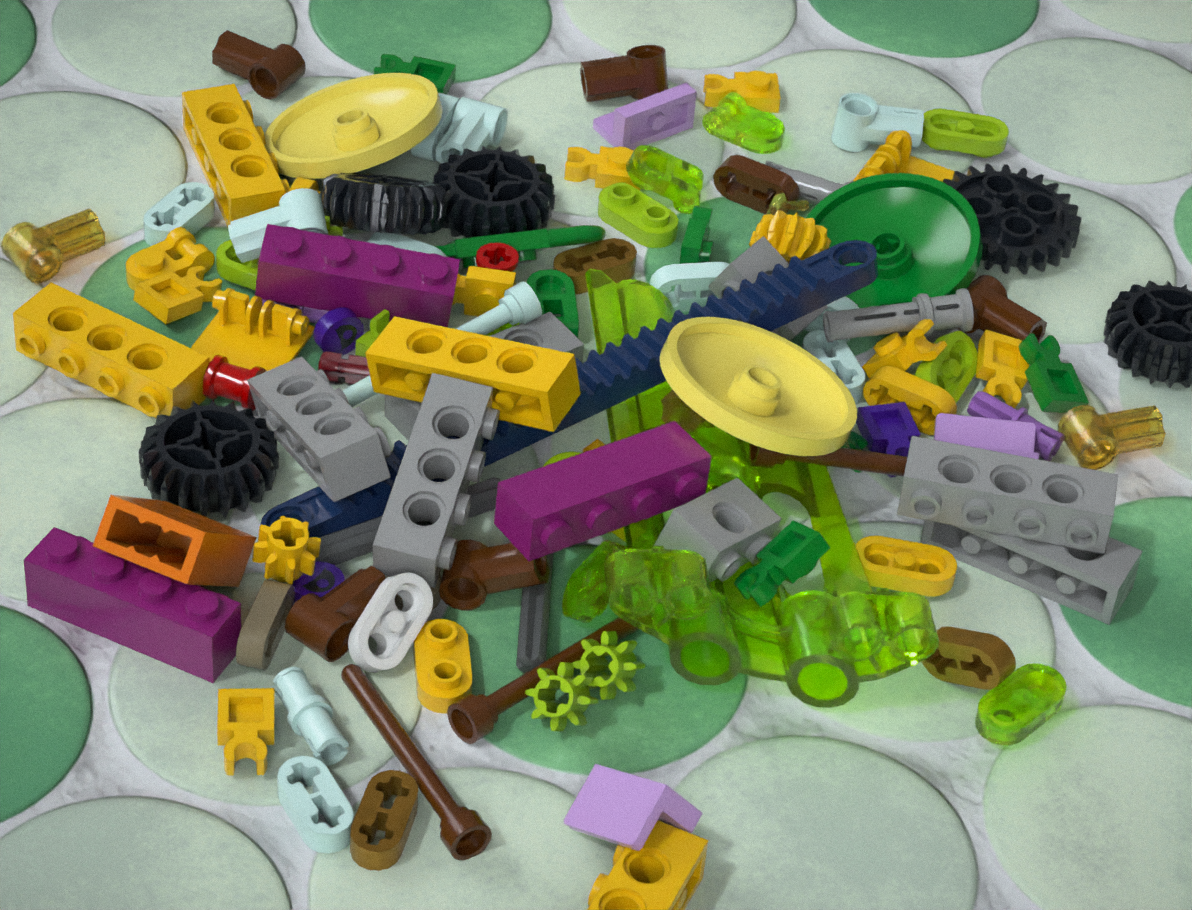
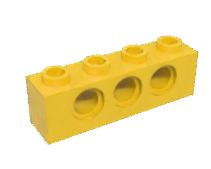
(231, 152)
(109, 352)
(528, 381)
(656, 876)

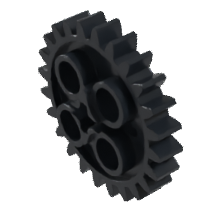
(1019, 217)

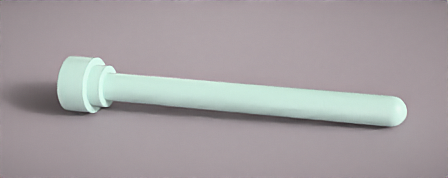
(517, 306)

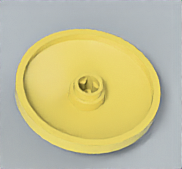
(354, 125)
(758, 386)

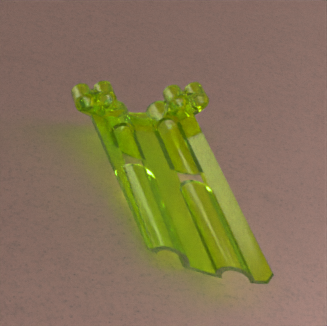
(712, 633)

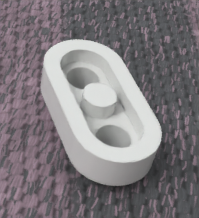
(388, 625)

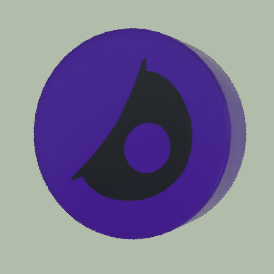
(338, 331)
(324, 579)

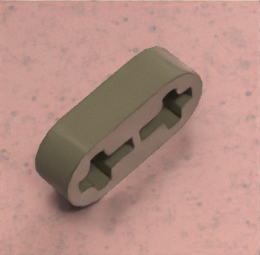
(264, 624)

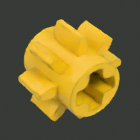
(286, 550)

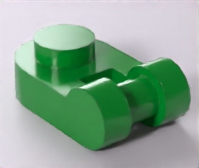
(556, 295)

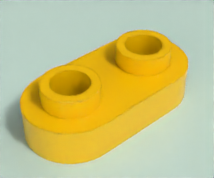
(907, 565)
(442, 664)

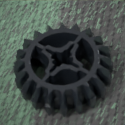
(495, 193)
(383, 203)
(1152, 332)
(209, 458)

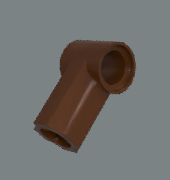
(266, 68)
(634, 75)
(999, 314)
(488, 570)
(327, 620)

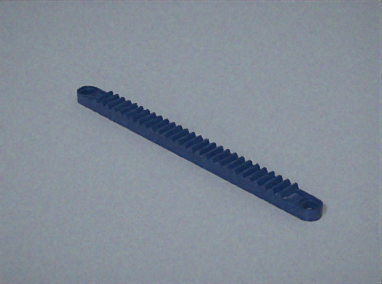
(624, 370)

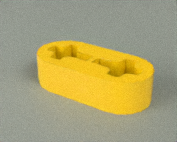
(914, 391)

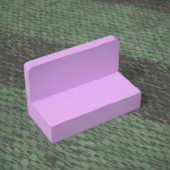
(649, 118)
(987, 434)
(626, 808)

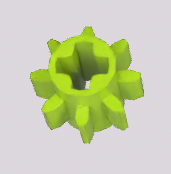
(622, 666)
(545, 693)

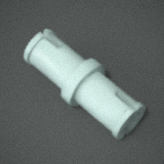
(310, 716)

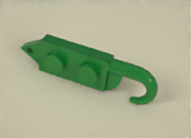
(525, 242)

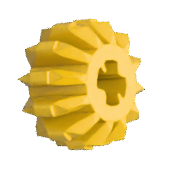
(792, 235)

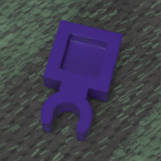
(887, 428)

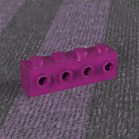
(356, 275)
(601, 490)
(133, 605)

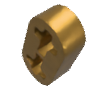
(611, 256)
(970, 658)
(373, 817)

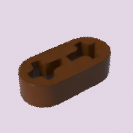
(753, 183)

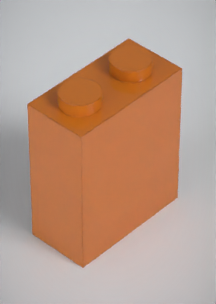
(174, 541)

